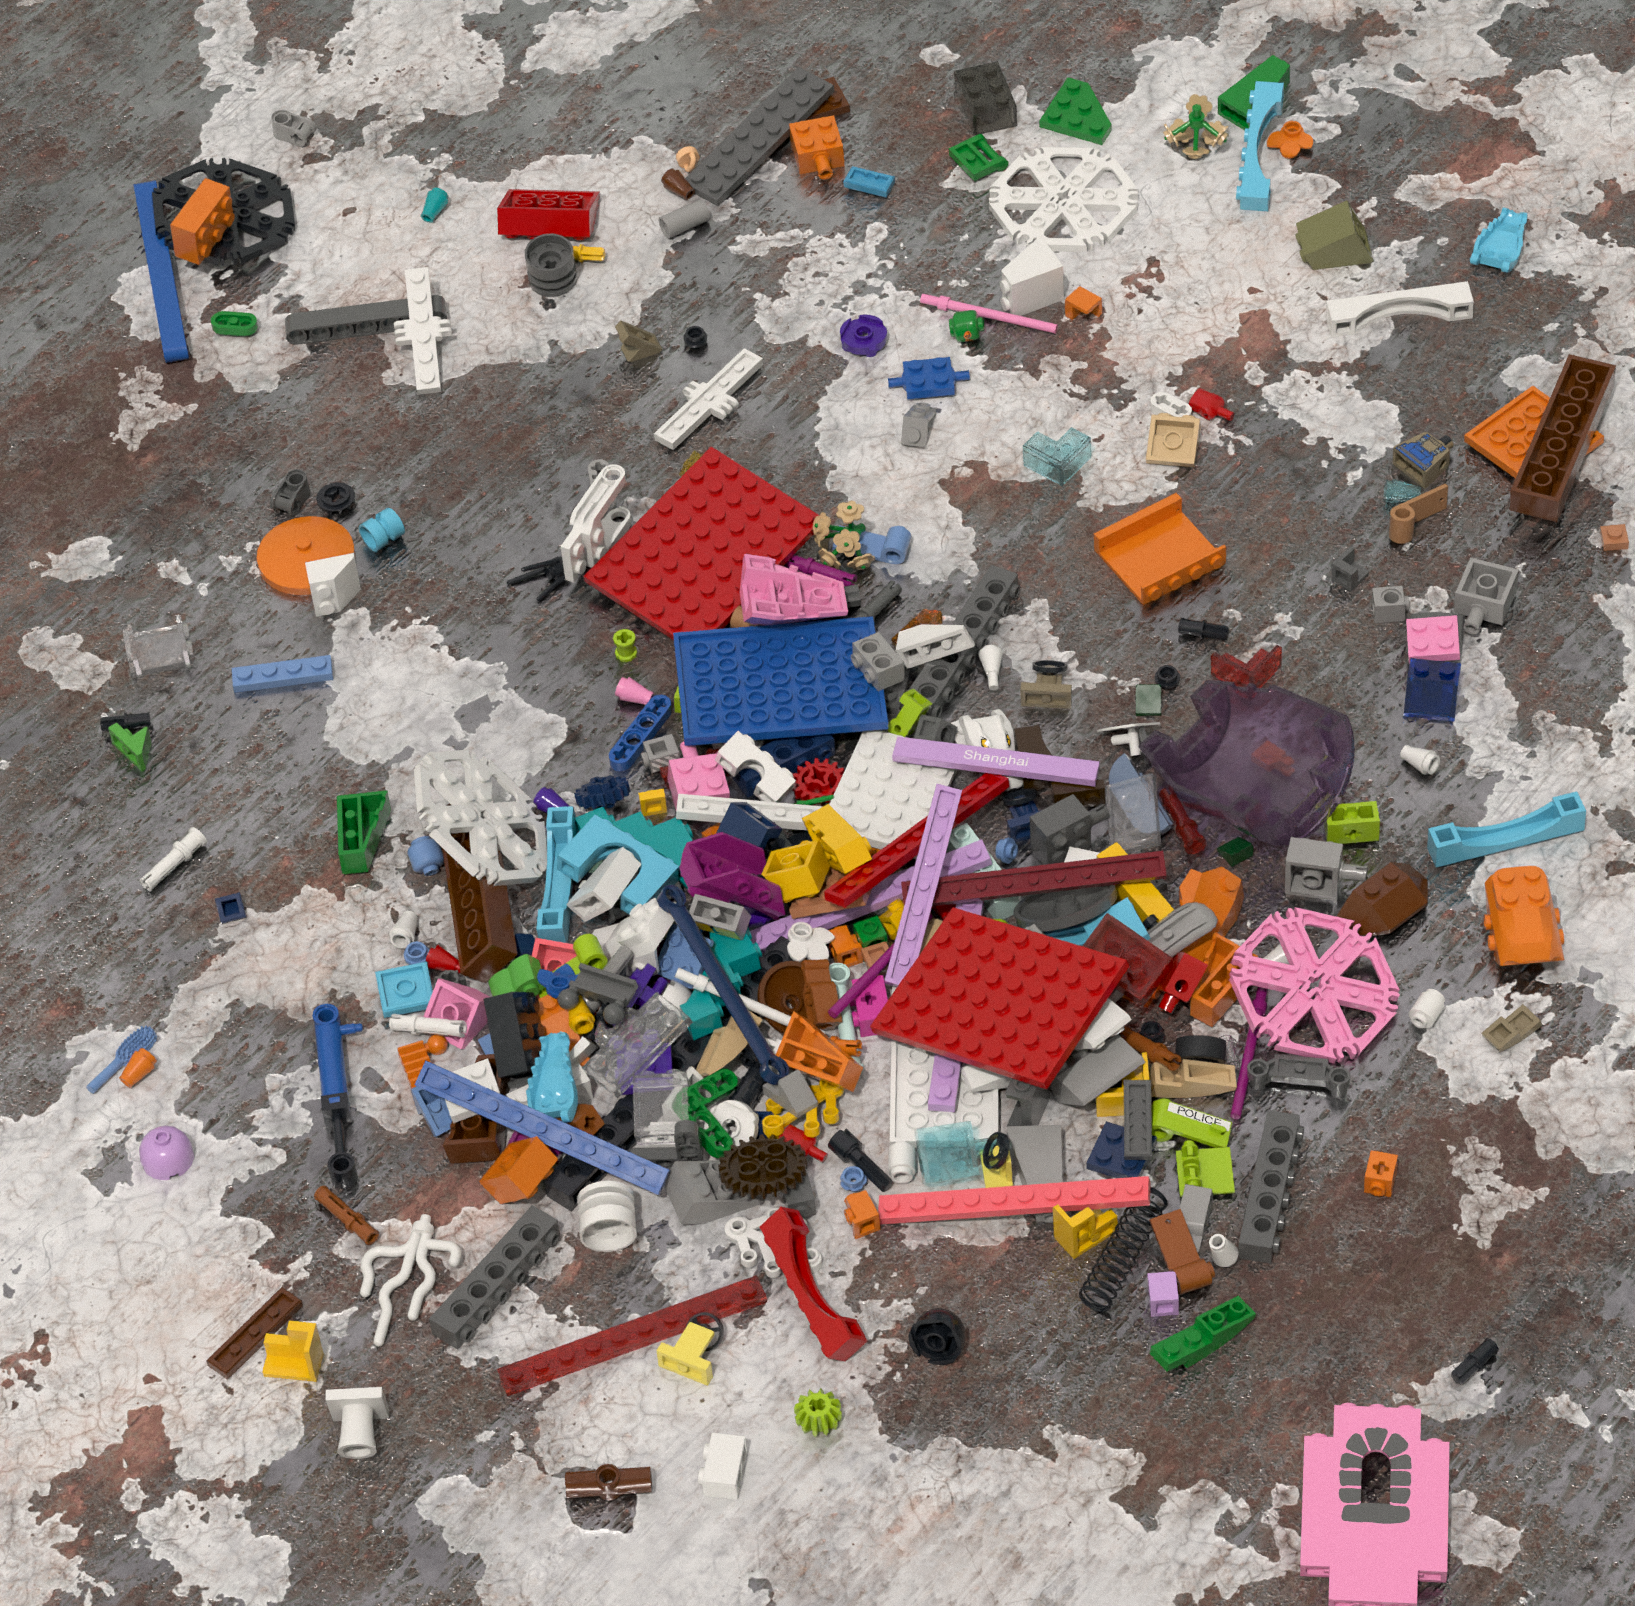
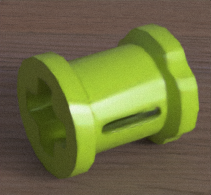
(625, 640)

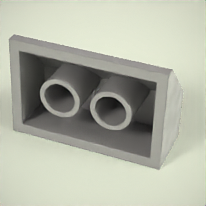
(1093, 1072)

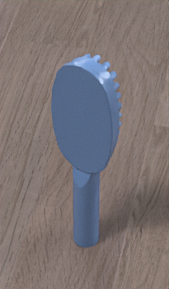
(142, 1038)

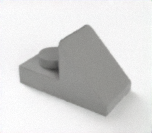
(792, 1094)

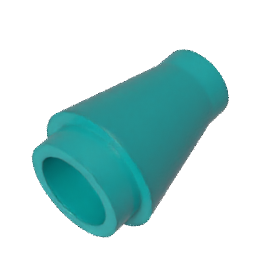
(434, 204)

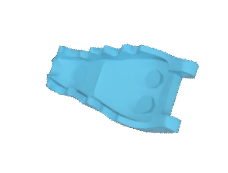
(1501, 241)
(553, 1084)

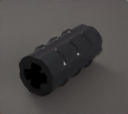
(749, 1088)

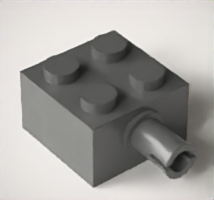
(1062, 827)

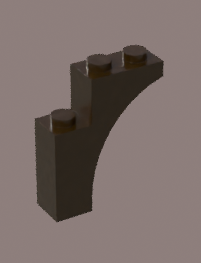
(1030, 740)

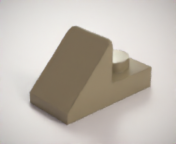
(637, 342)

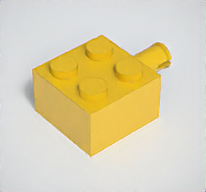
(797, 869)

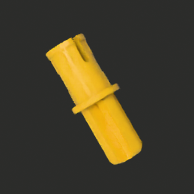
(588, 253)

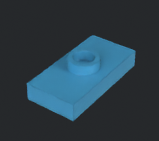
(869, 181)

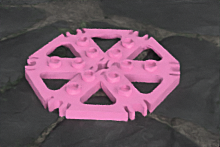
(1300, 972)

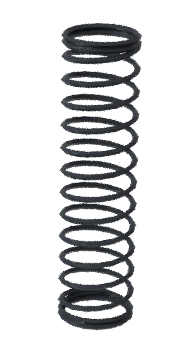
(1103, 1308)

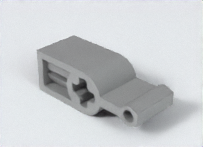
(1196, 1208)

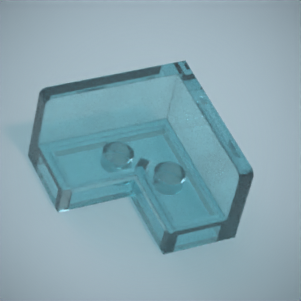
(1059, 458)

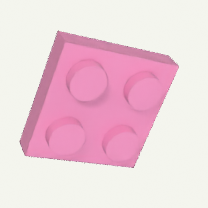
(1433, 638)

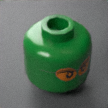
(966, 326)

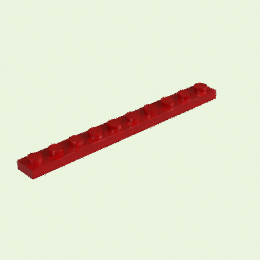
(907, 845)

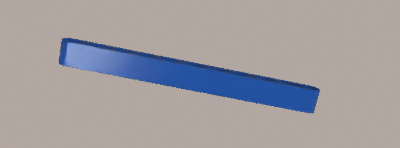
(161, 278)

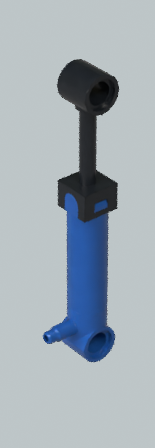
(334, 1089)

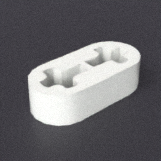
(1166, 403)

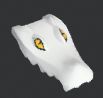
(991, 733)

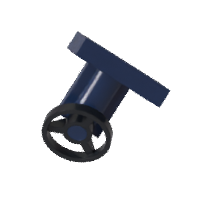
(1023, 808)

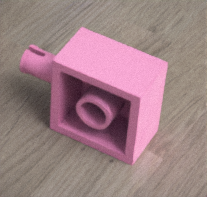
(696, 775)

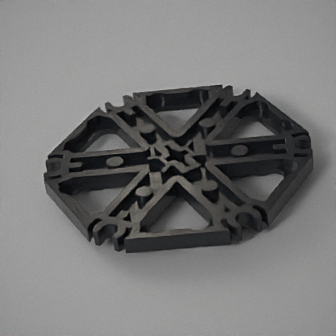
(243, 205)

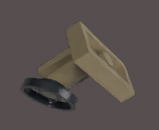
(1048, 689)

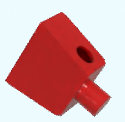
(1188, 972)

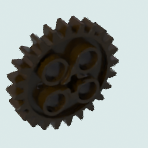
(763, 1166)

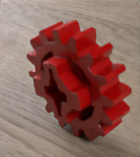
(817, 780)

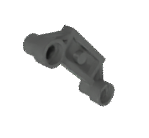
(1299, 1071)

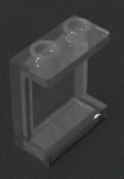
(157, 648)
(659, 1104)

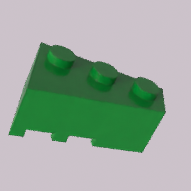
(360, 828)

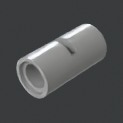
(684, 218)

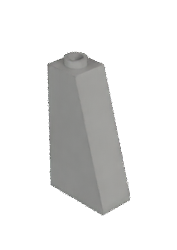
(1037, 1156)

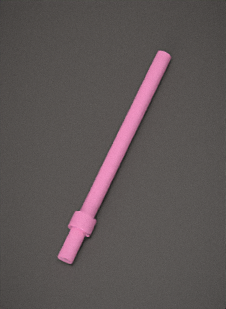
(945, 303)

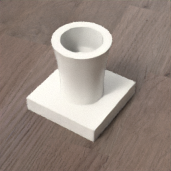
(357, 1410)

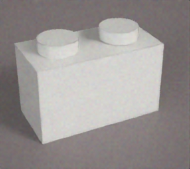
(723, 1466)

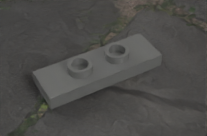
(1137, 1120)

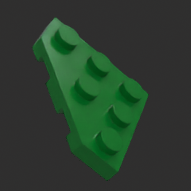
(1077, 113)

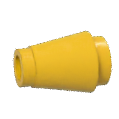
(581, 1018)

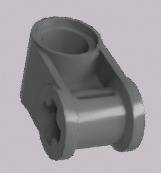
(291, 492)

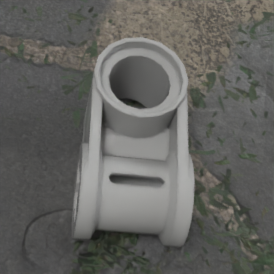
(290, 127)

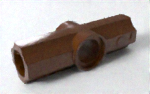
(593, 1482)

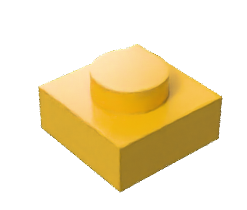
(652, 802)

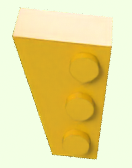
(839, 840)

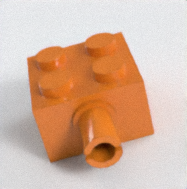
(817, 146)
(519, 1170)

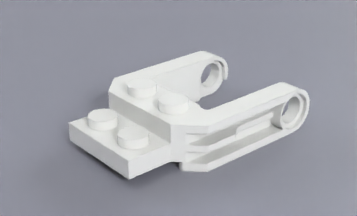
(590, 535)

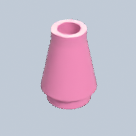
(632, 691)

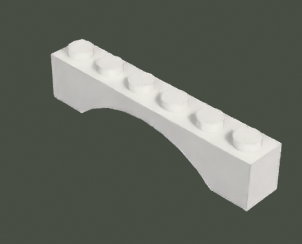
(1445, 301)

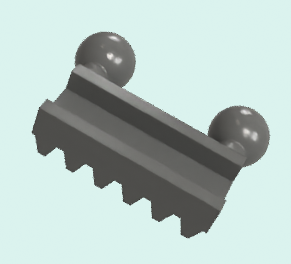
(602, 986)

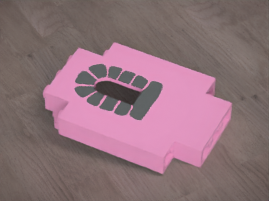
(1375, 1549)

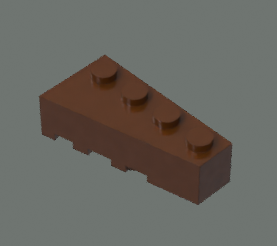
(477, 1136)

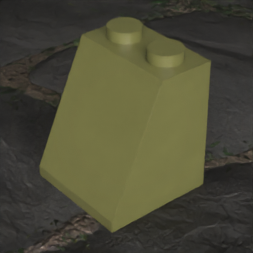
(1334, 238)

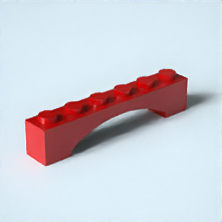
(786, 1236)

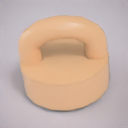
(687, 158)

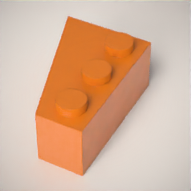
(816, 1055)

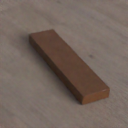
(251, 1334)

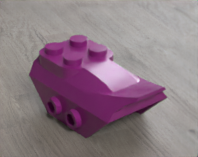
(724, 871)

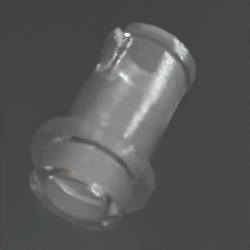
(1231, 1053)

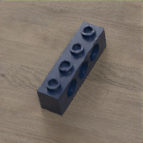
(790, 754)

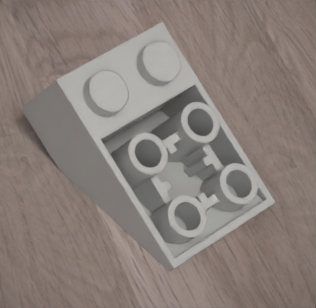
(700, 1195)

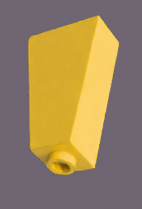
(1142, 895)

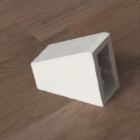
(604, 885)

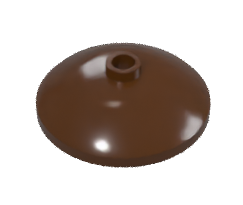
(781, 985)

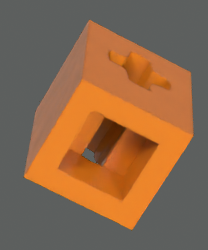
(1380, 1173)

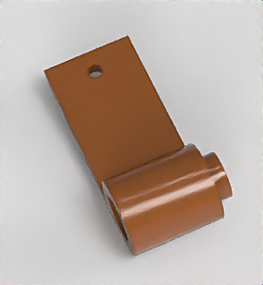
(1181, 1252)

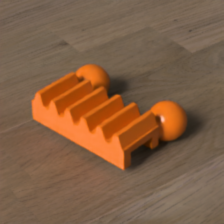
(414, 1055)

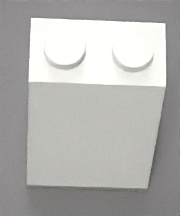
(1032, 280)

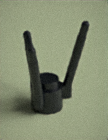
(553, 570)

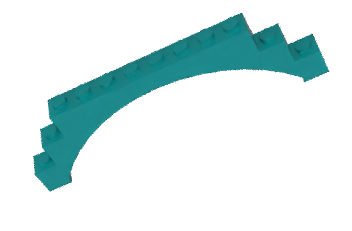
(734, 955)

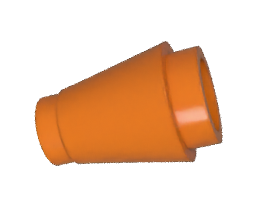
(138, 1067)

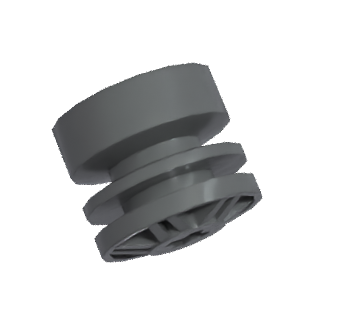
(550, 265)

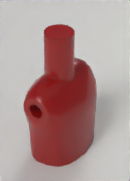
(1209, 405)
(807, 1143)

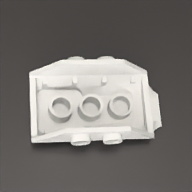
(639, 933)

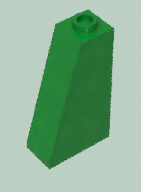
(1235, 101)

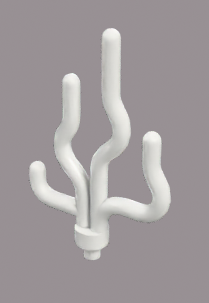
(416, 1247)

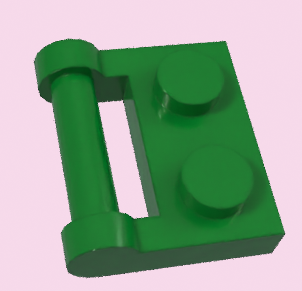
(973, 161)

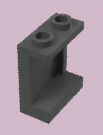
(1030, 1103)

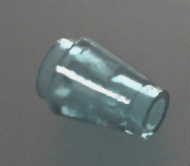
(1400, 491)

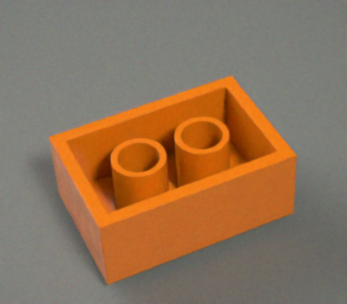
(202, 221)

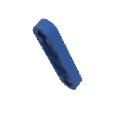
(635, 730)

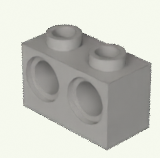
(877, 661)

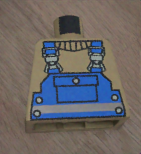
(1423, 457)

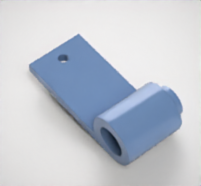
(886, 548)

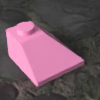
(458, 1002)

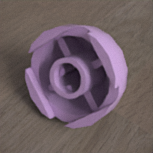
(165, 1152)

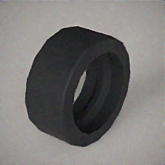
(1201, 1048)

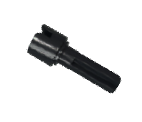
(849, 1149)

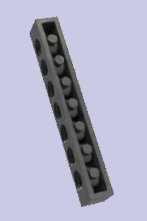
(980, 618)

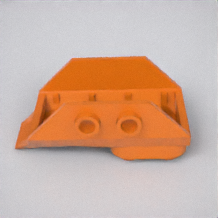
(1522, 917)

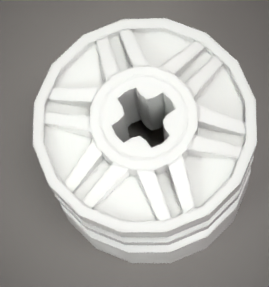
(606, 1216)

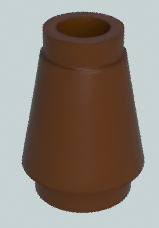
(677, 183)

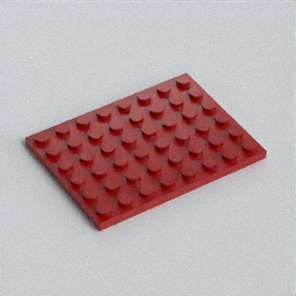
(687, 551)
(999, 997)

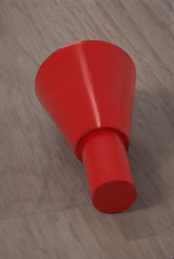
(442, 960)

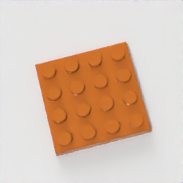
(1509, 431)

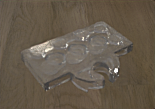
(634, 1043)

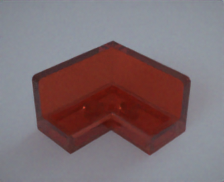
(1255, 671)

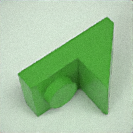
(134, 747)

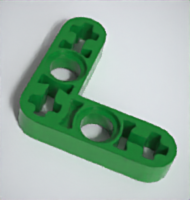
(700, 1104)

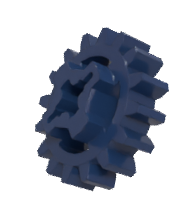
(602, 792)

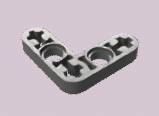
(687, 1146)

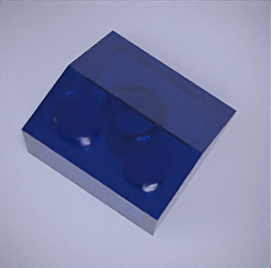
(1432, 689)

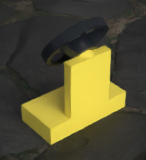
(997, 1165)
(686, 1354)

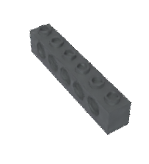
(1262, 1245)
(464, 1301)

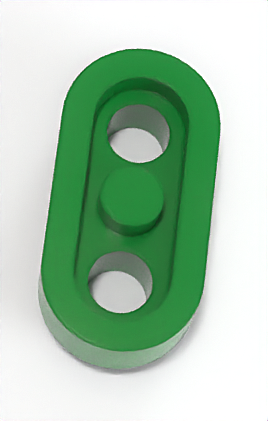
(234, 323)

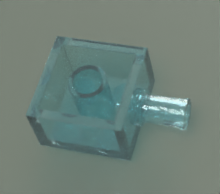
(948, 1152)

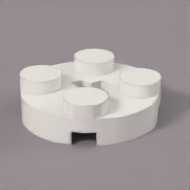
(742, 1114)

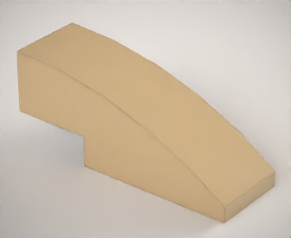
(723, 1047)
(1192, 1079)

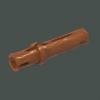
(1155, 1051)
(353, 1221)

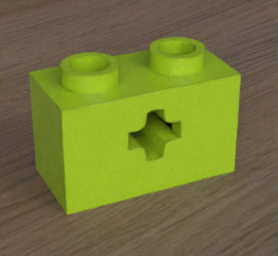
(1353, 823)

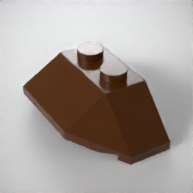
(1386, 899)

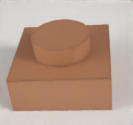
(1614, 537)

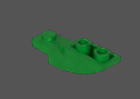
(1205, 1336)

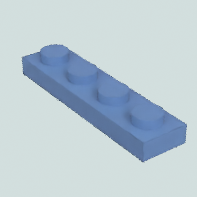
(282, 673)

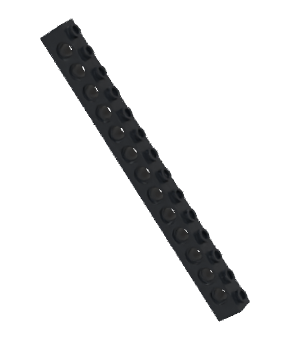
(619, 1123)

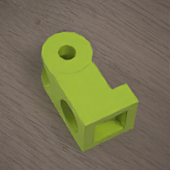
(909, 716)

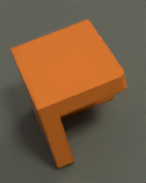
(1082, 301)

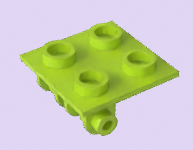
(1205, 1168)

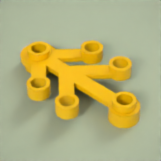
(775, 1124)

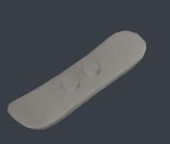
(1179, 930)

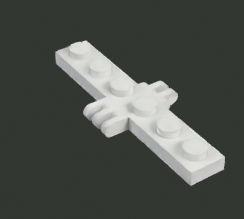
(422, 331)
(708, 399)

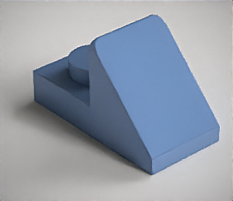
(433, 1109)

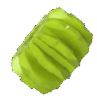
(818, 1412)

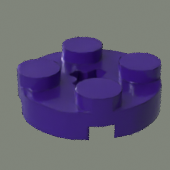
(863, 345)

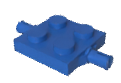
(928, 378)

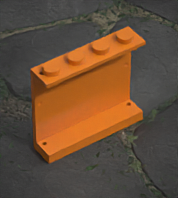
(1157, 550)

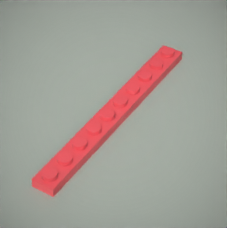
(1014, 1200)

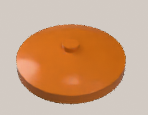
(297, 541)

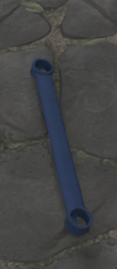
(722, 984)

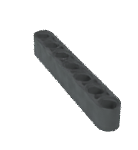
(352, 320)

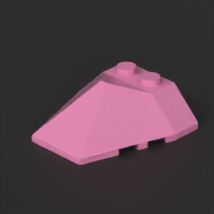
(784, 595)

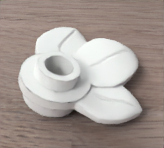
(808, 942)

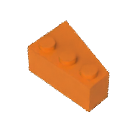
(1214, 991)

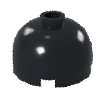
(938, 1336)

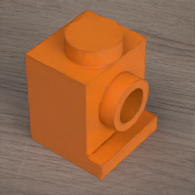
(845, 947)
(861, 1214)

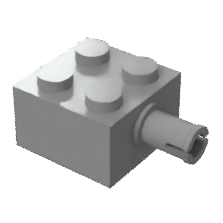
(1485, 593)
(1318, 868)

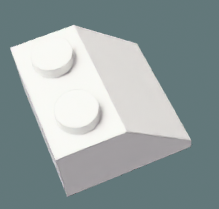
(332, 583)

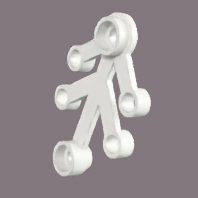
(749, 1232)

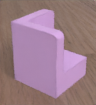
(1163, 1294)

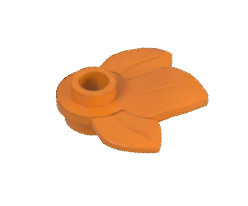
(1290, 139)

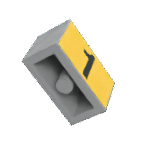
(720, 917)

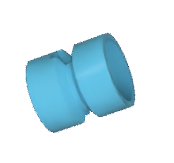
(381, 529)

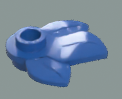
(556, 980)

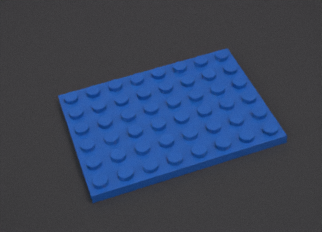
(775, 681)

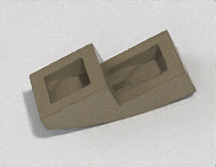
(1513, 1029)

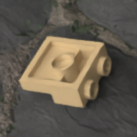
(1173, 440)

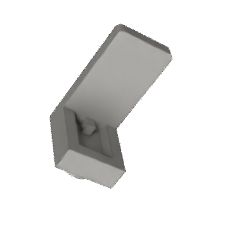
(916, 424)

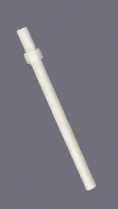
(702, 983)

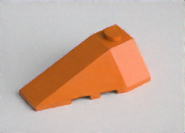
(1224, 896)

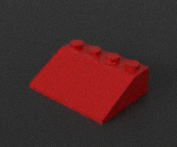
(547, 213)

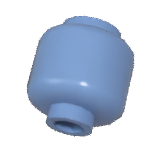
(425, 856)

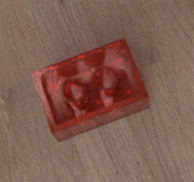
(1146, 962)

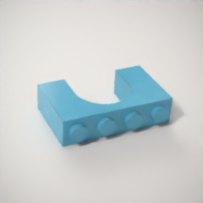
(600, 839)

